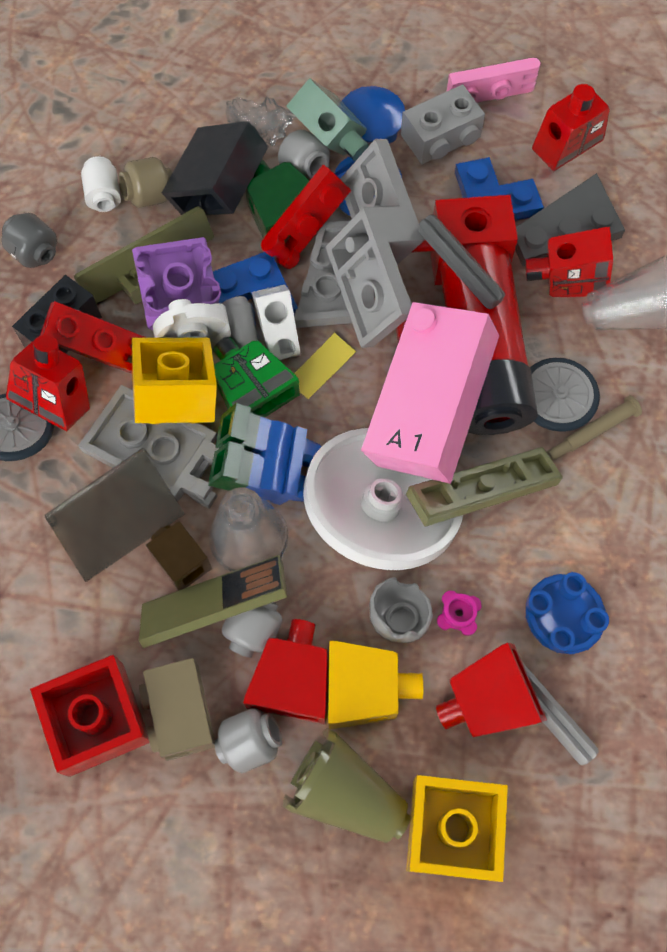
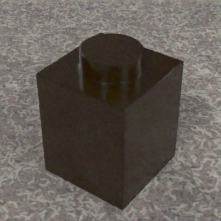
(178, 555)

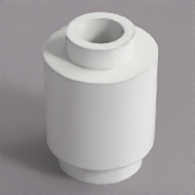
(100, 184)

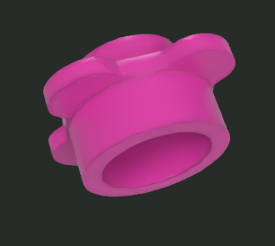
(468, 604)

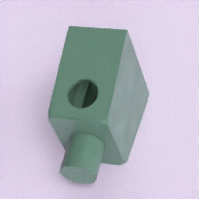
(329, 119)

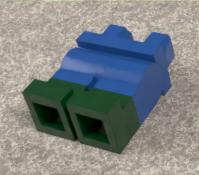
(261, 456)

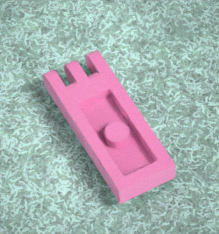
(497, 80)

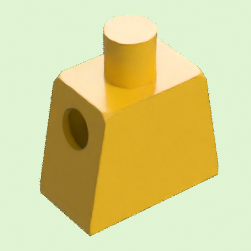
(366, 685)

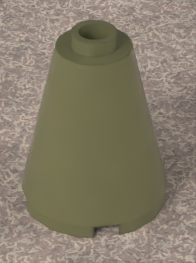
(346, 792)

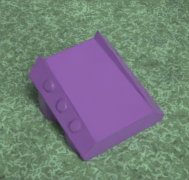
(174, 273)

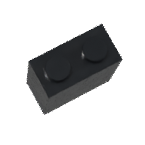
(216, 168)

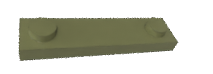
(484, 486)

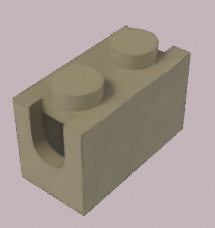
(177, 710)

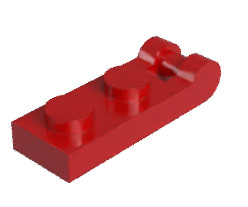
(305, 217)

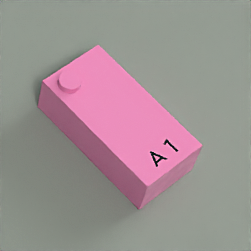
(431, 391)

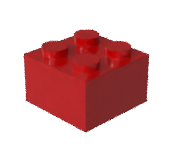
(89, 716)

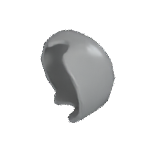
(400, 611)

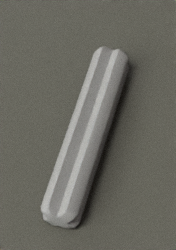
(562, 725)

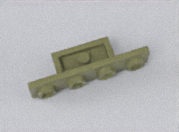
(119, 271)

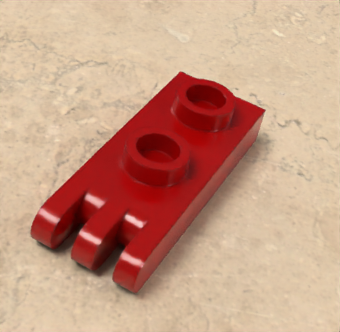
(90, 336)

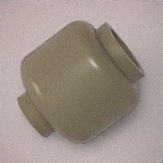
(144, 182)

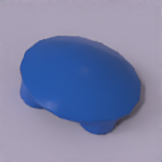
(377, 110)
(566, 613)

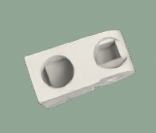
(277, 321)

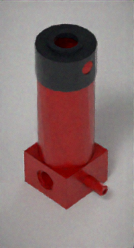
(490, 235)

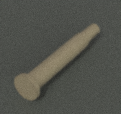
(629, 408)

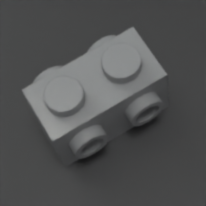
(442, 124)

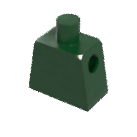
(272, 193)

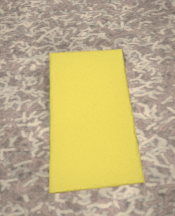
(323, 365)

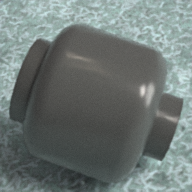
(29, 240)

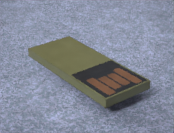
(212, 601)

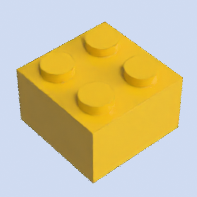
(173, 380)
(457, 828)

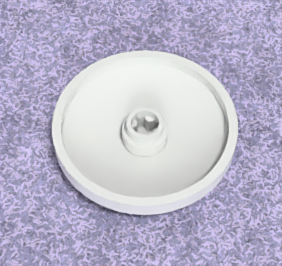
(366, 508)

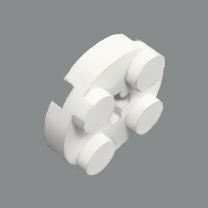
(193, 321)

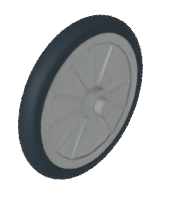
(564, 394)
(21, 432)

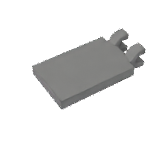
(176, 449)

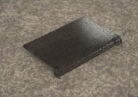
(114, 514)

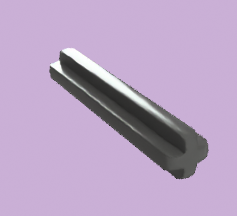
(461, 262)

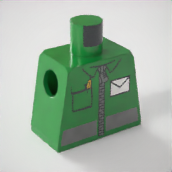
(253, 377)

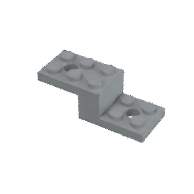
(374, 243)

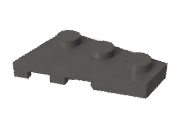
(576, 211)

